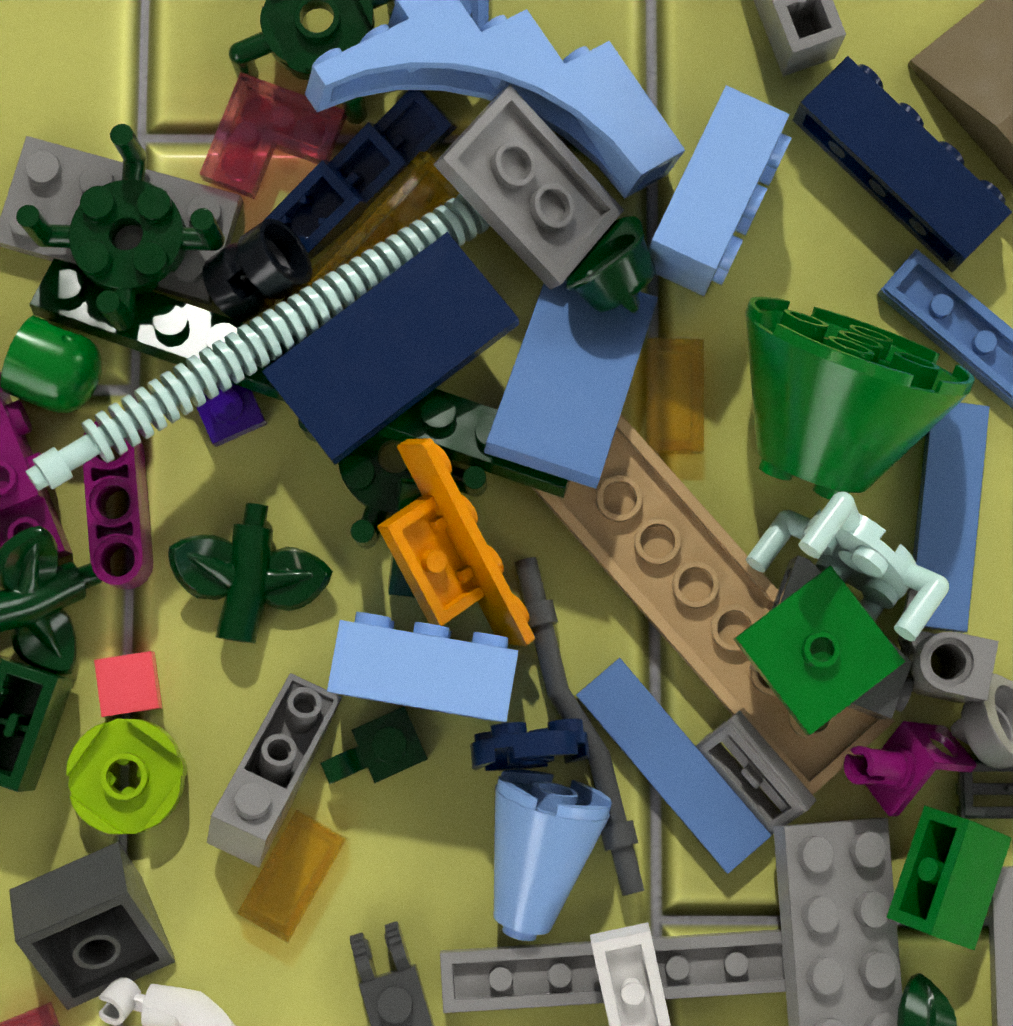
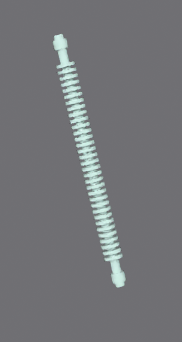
(252, 345)

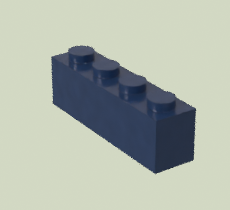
(901, 163)

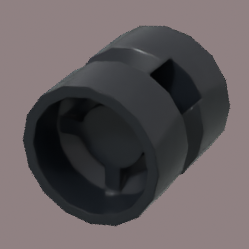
(257, 270)

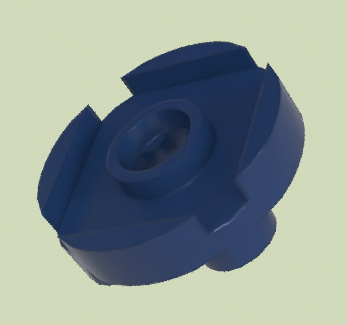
(512, 747)

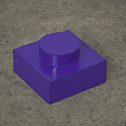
(231, 414)

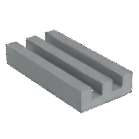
(760, 768)

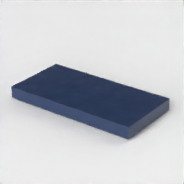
(391, 347)

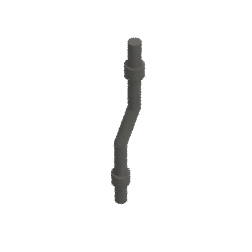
(618, 832)

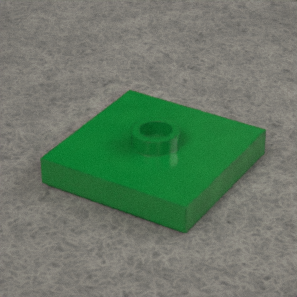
(819, 650)

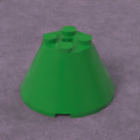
(840, 395)

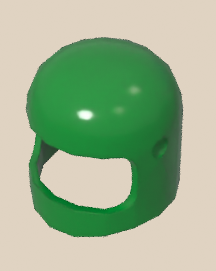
(51, 367)

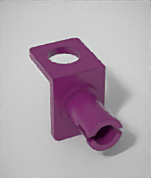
(905, 763)

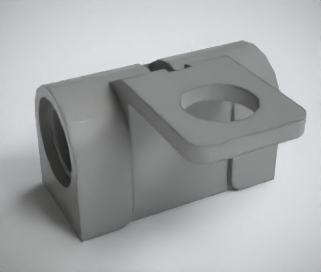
(965, 663)

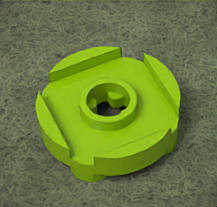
(92, 780)

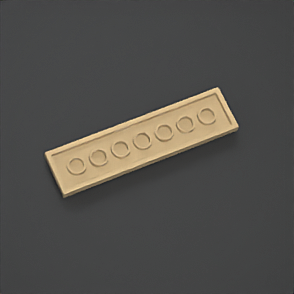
(697, 595)

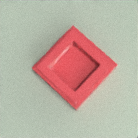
(128, 684)

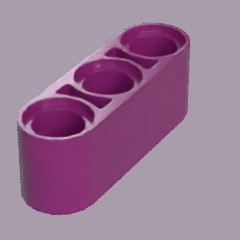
(131, 529)

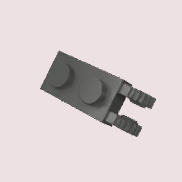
(394, 996)

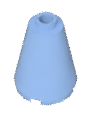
(540, 847)

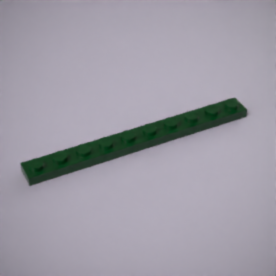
(179, 330)

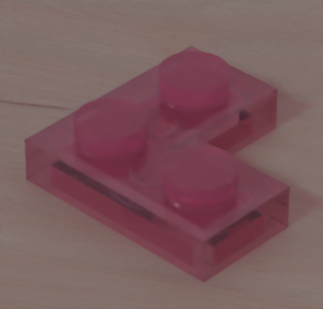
(257, 123)

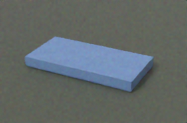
(569, 385)

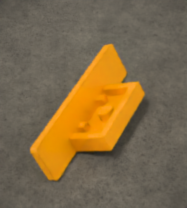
(445, 552)

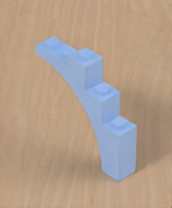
(583, 97)

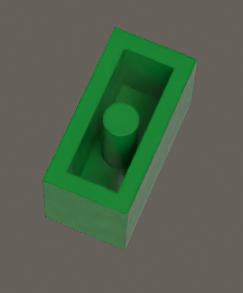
(949, 877)

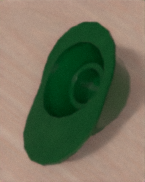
(615, 268)

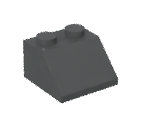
(89, 925)

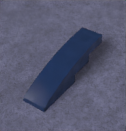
(347, 185)

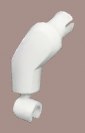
(160, 1005)

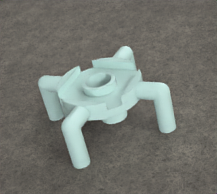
(859, 557)

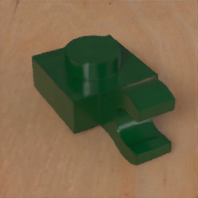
(383, 747)

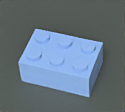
(719, 191)
(423, 668)

